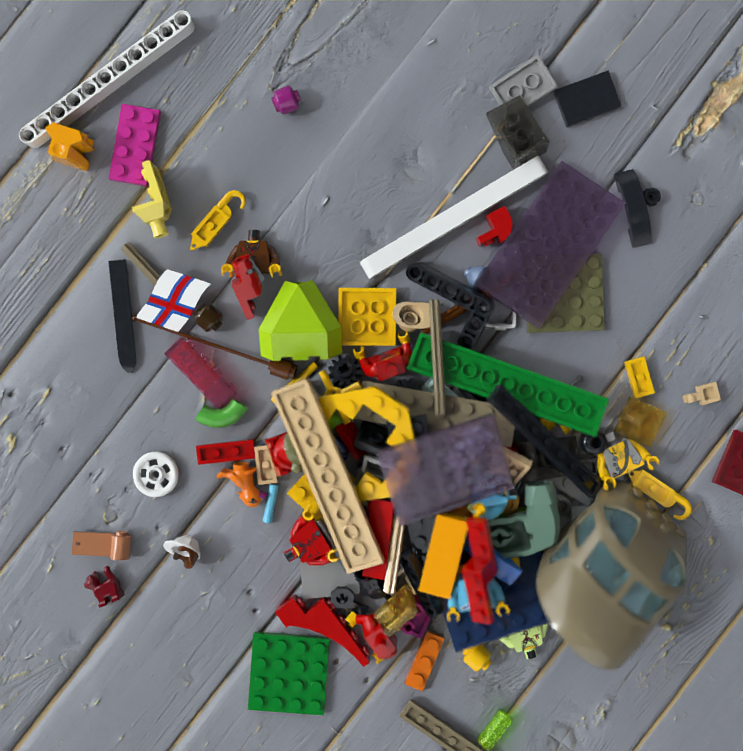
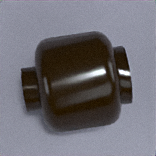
(208, 318)

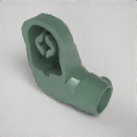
(529, 530)

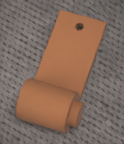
(114, 545)

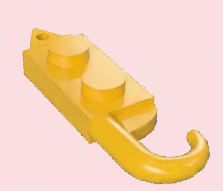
(215, 221)
(659, 491)

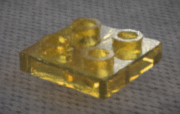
(639, 421)
(397, 610)

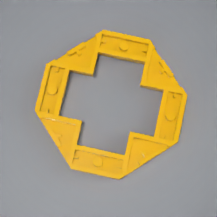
(350, 403)

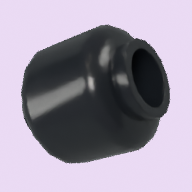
(592, 444)

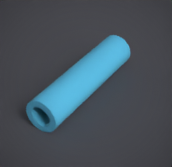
(270, 503)

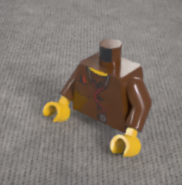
(261, 252)

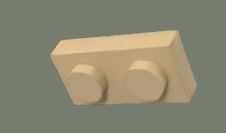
(265, 469)

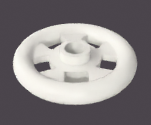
(141, 482)

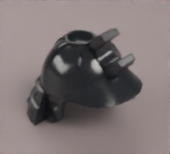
(372, 587)

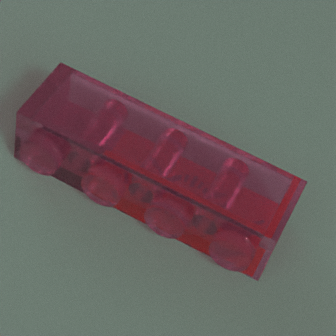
(200, 372)

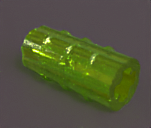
(494, 729)

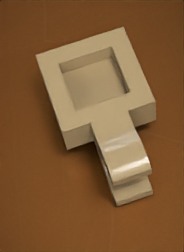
(704, 394)

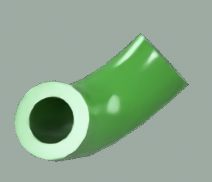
(221, 417)

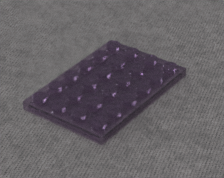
(445, 469)

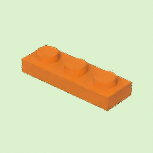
(424, 660)

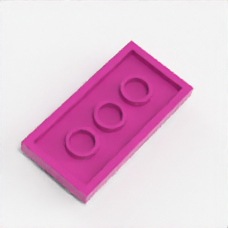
(134, 143)

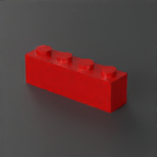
(381, 521)

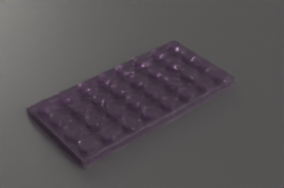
(550, 244)

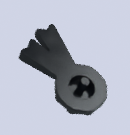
(344, 598)

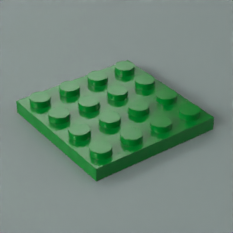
(288, 673)

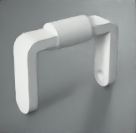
(502, 326)

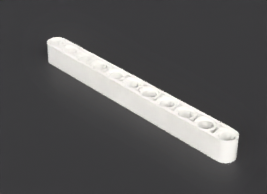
(111, 70)
(454, 217)

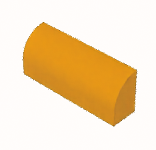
(443, 555)

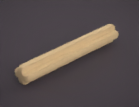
(394, 557)

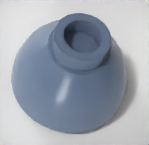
(473, 275)

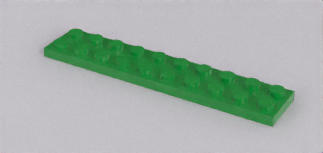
(538, 393)

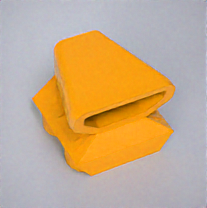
(69, 146)

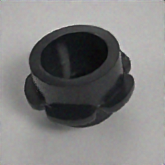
(656, 196)

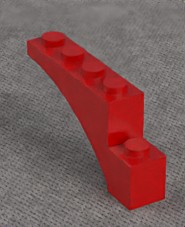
(324, 620)

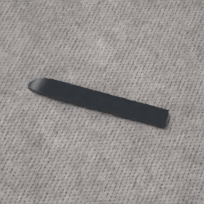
(122, 314)

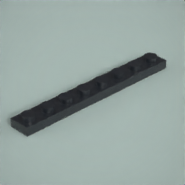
(544, 440)

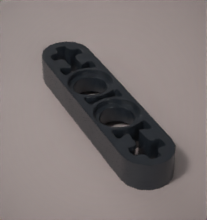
(414, 573)

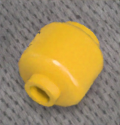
(477, 658)

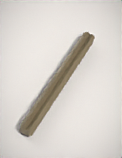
(437, 357)

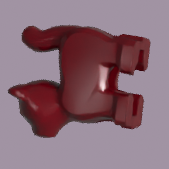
(101, 591)

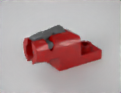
(247, 283)

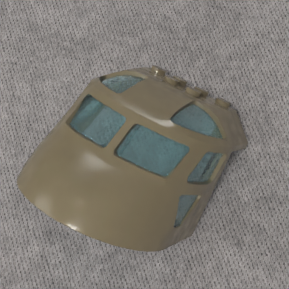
(613, 575)

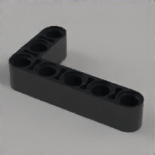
(457, 298)

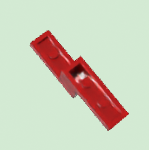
(480, 570)

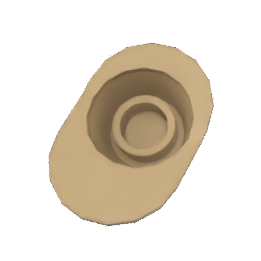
(412, 315)

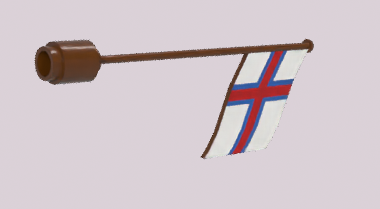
(174, 303)

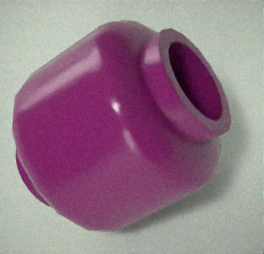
(286, 100)

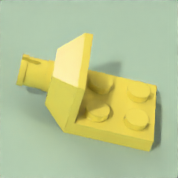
(156, 211)

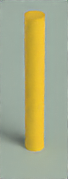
(303, 375)

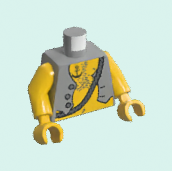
(620, 458)

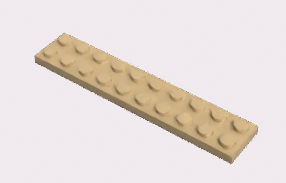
(328, 476)

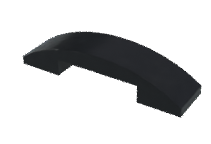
(635, 207)

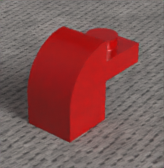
(500, 225)

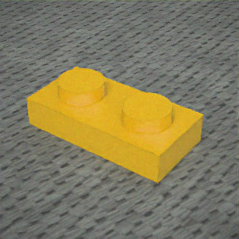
(639, 377)

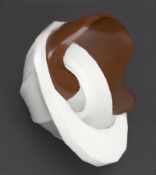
(185, 549)

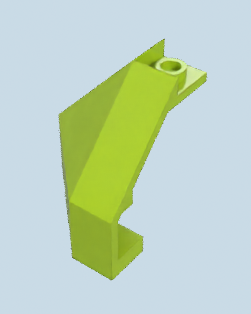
(300, 325)

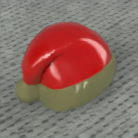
(286, 455)

